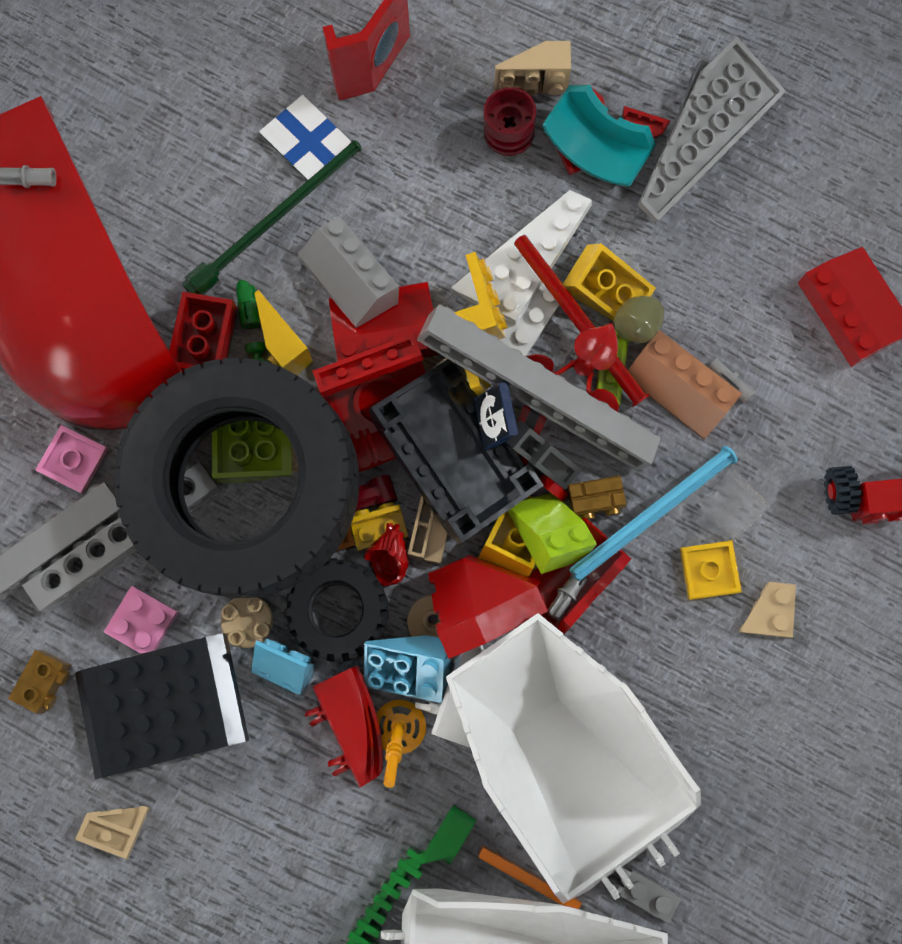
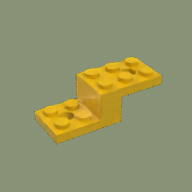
(485, 314)

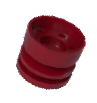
(509, 121)

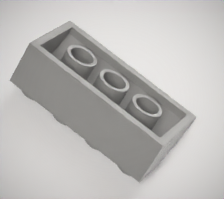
(349, 272)

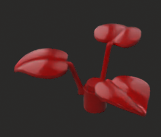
(594, 349)

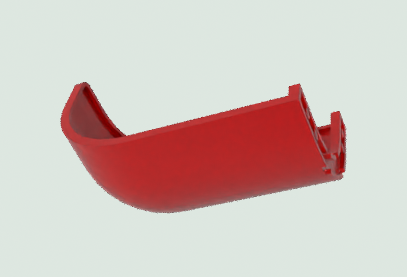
(67, 306)

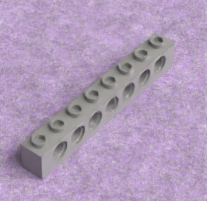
(40, 582)

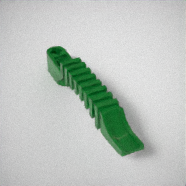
(442, 847)

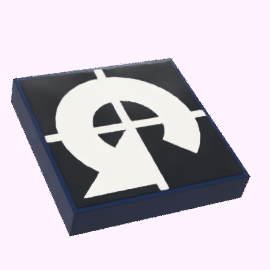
(496, 416)

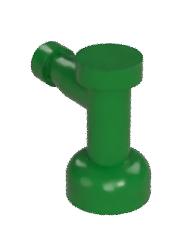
(256, 350)

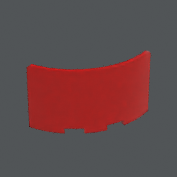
(595, 584)

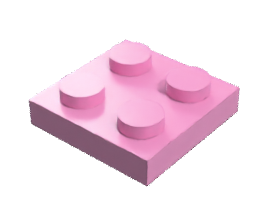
(72, 459)
(140, 621)

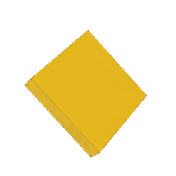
(710, 570)

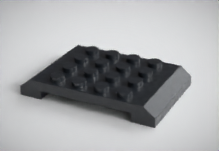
(441, 447)
(161, 705)

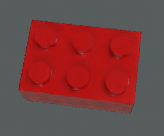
(202, 329)

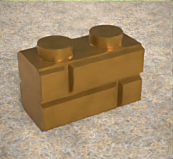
(597, 497)

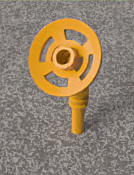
(399, 726)

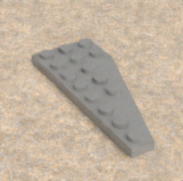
(718, 112)

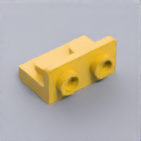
(371, 525)

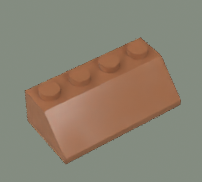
(683, 385)

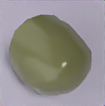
(639, 319)

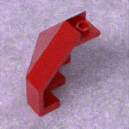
(480, 602)

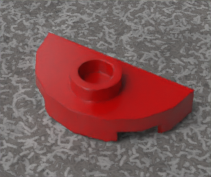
(656, 124)

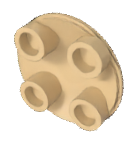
(246, 621)

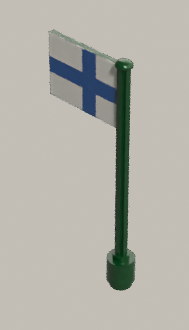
(313, 149)

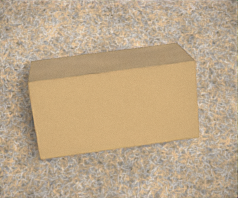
(428, 536)

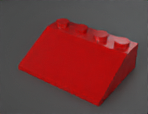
(854, 305)
(397, 322)

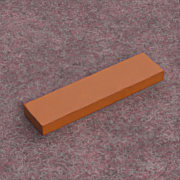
(523, 875)

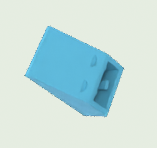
(408, 667)
(283, 668)

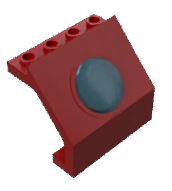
(363, 58)

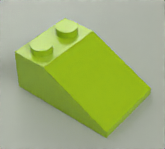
(551, 532)

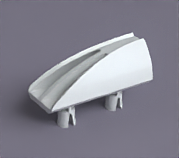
(448, 722)

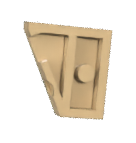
(772, 612)
(113, 829)

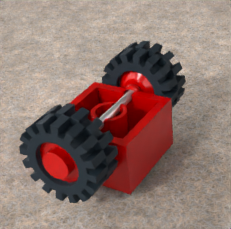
(865, 501)

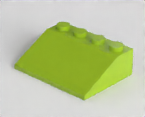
(250, 453)

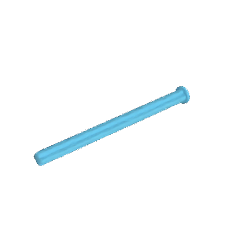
(653, 513)

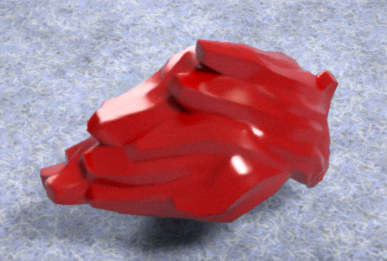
(388, 556)

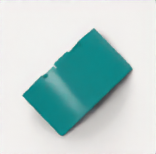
(595, 140)

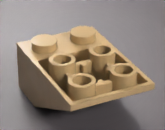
(537, 70)

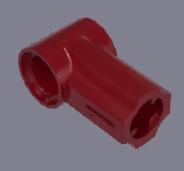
(376, 492)

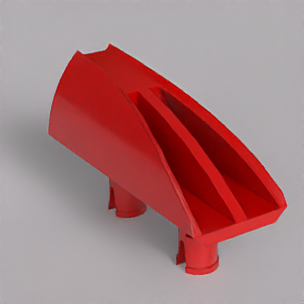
(354, 722)

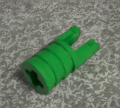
(247, 306)

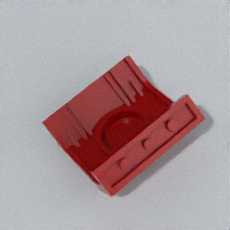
(363, 381)

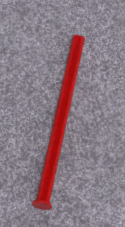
(575, 313)

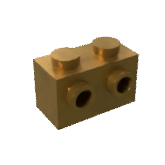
(40, 682)

